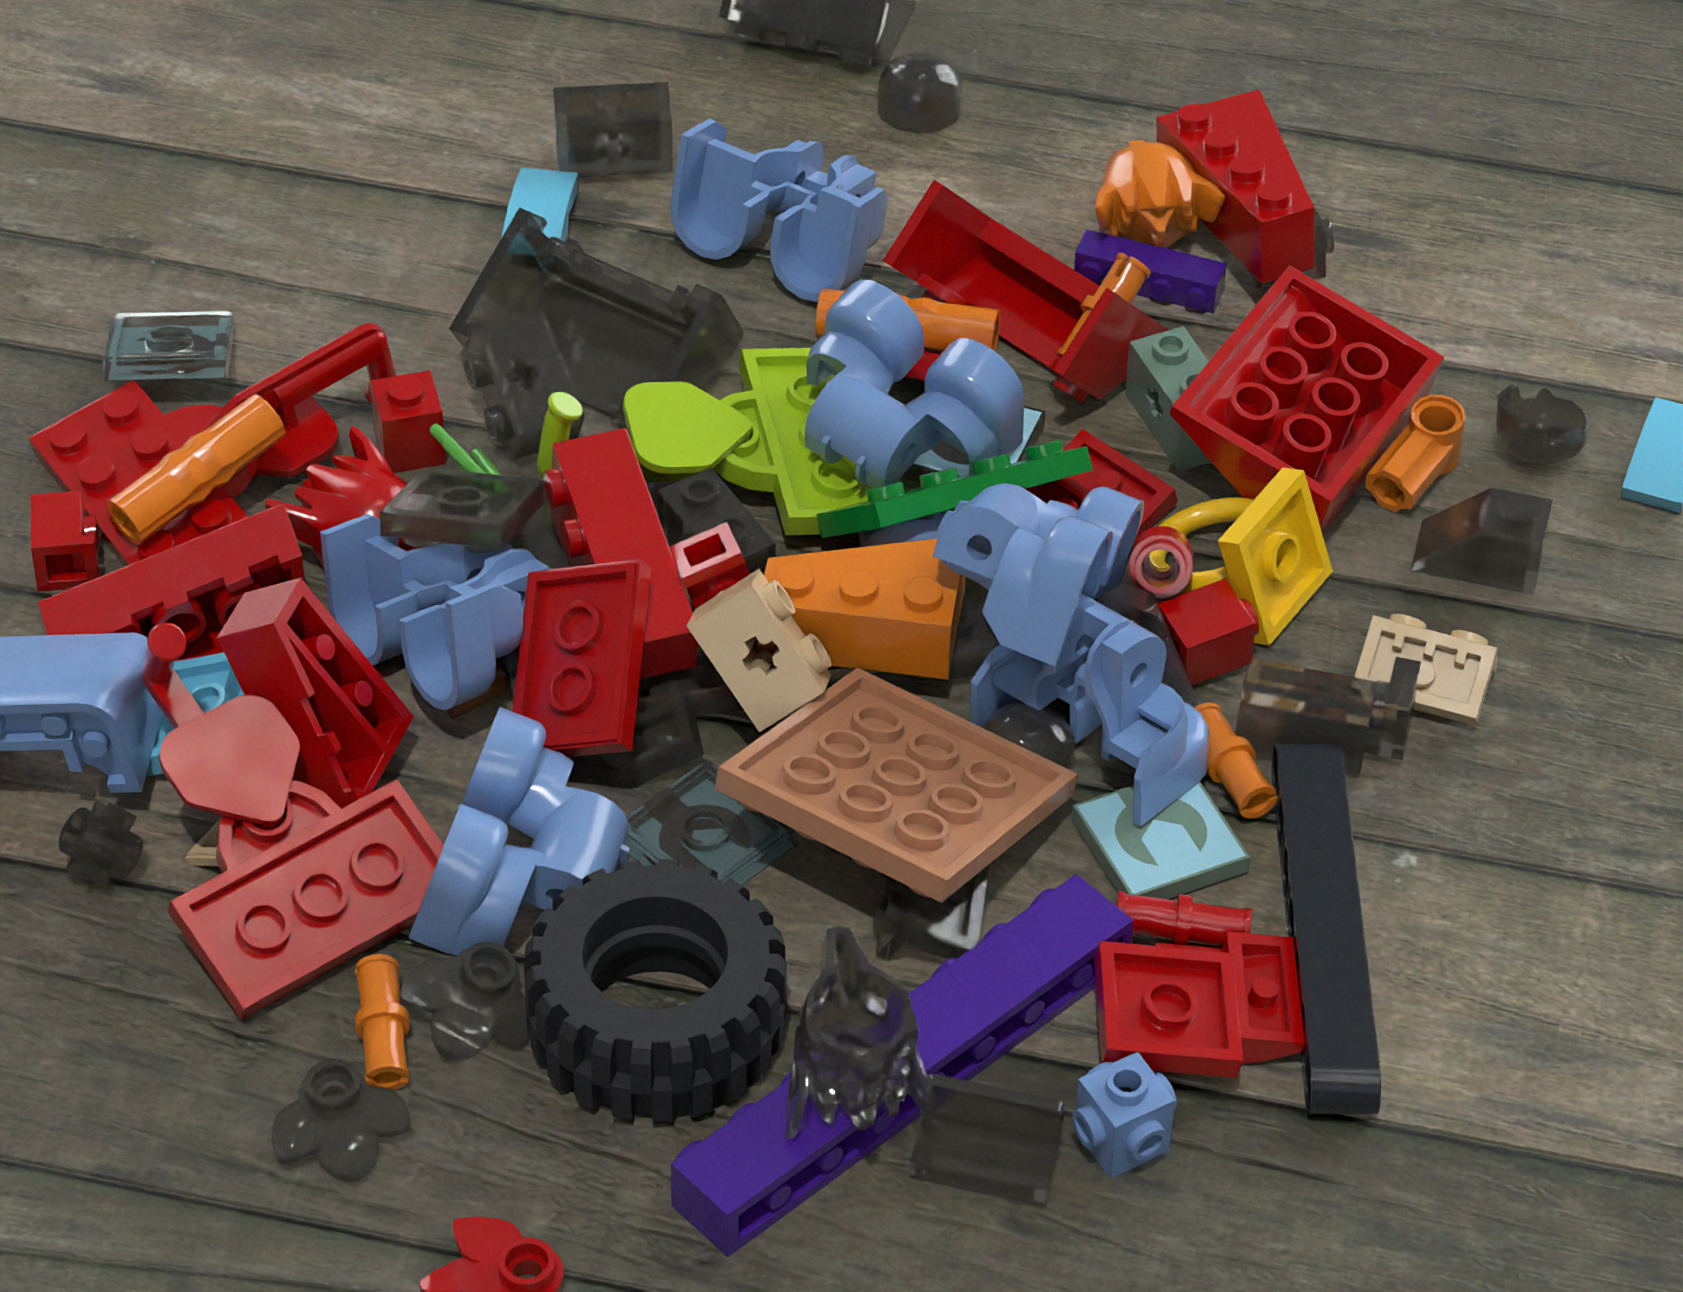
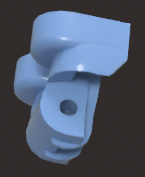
(822, 220)
(869, 345)
(1038, 558)
(432, 604)
(1112, 679)
(485, 881)

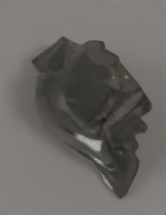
(853, 1047)

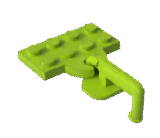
(745, 437)

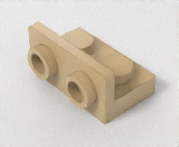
(1452, 668)

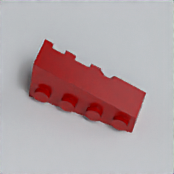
(1265, 205)
(184, 585)

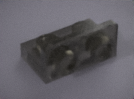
(937, 927)

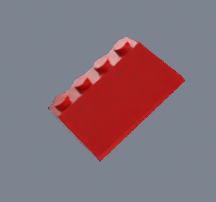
(1306, 390)

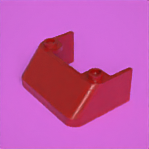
(981, 263)

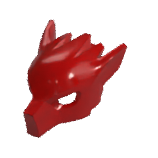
(338, 495)

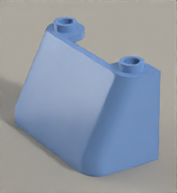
(80, 699)

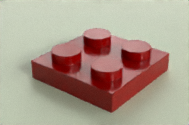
(1169, 1008)

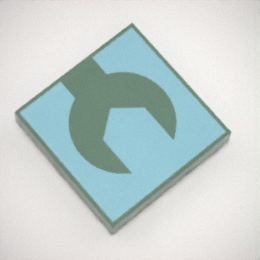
(1169, 854)

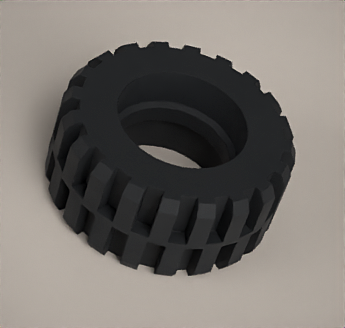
(655, 1057)

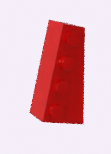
(608, 517)

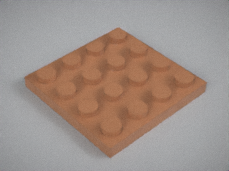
(896, 784)

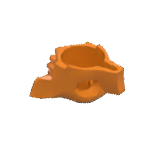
(1154, 195)

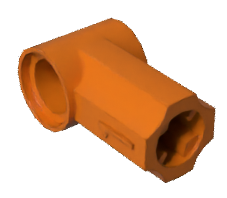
(1419, 454)

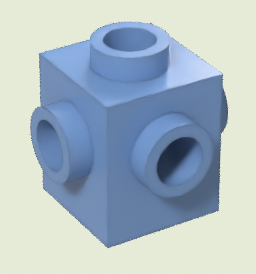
(1124, 1114)

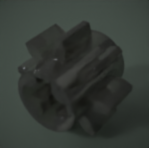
(100, 843)

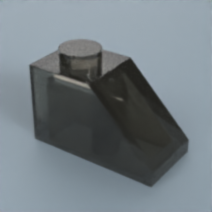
(1486, 540)

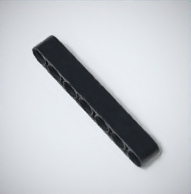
(1327, 929)

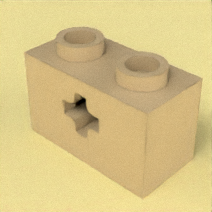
(761, 682)

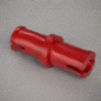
(1182, 919)

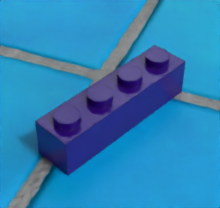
(1173, 277)

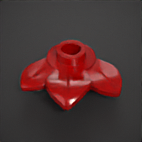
(494, 1260)

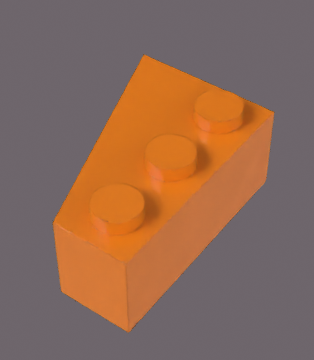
(876, 605)

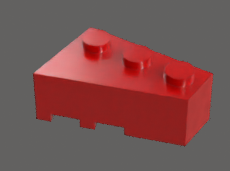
(321, 683)

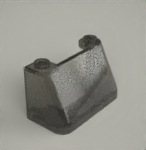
(602, 319)

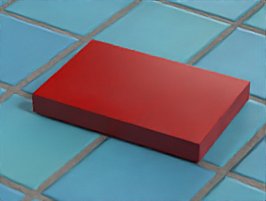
(583, 655)

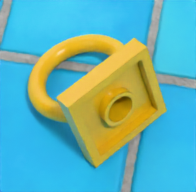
(1269, 552)

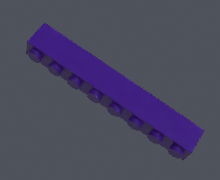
(965, 1020)

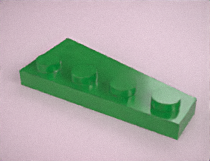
(944, 488)

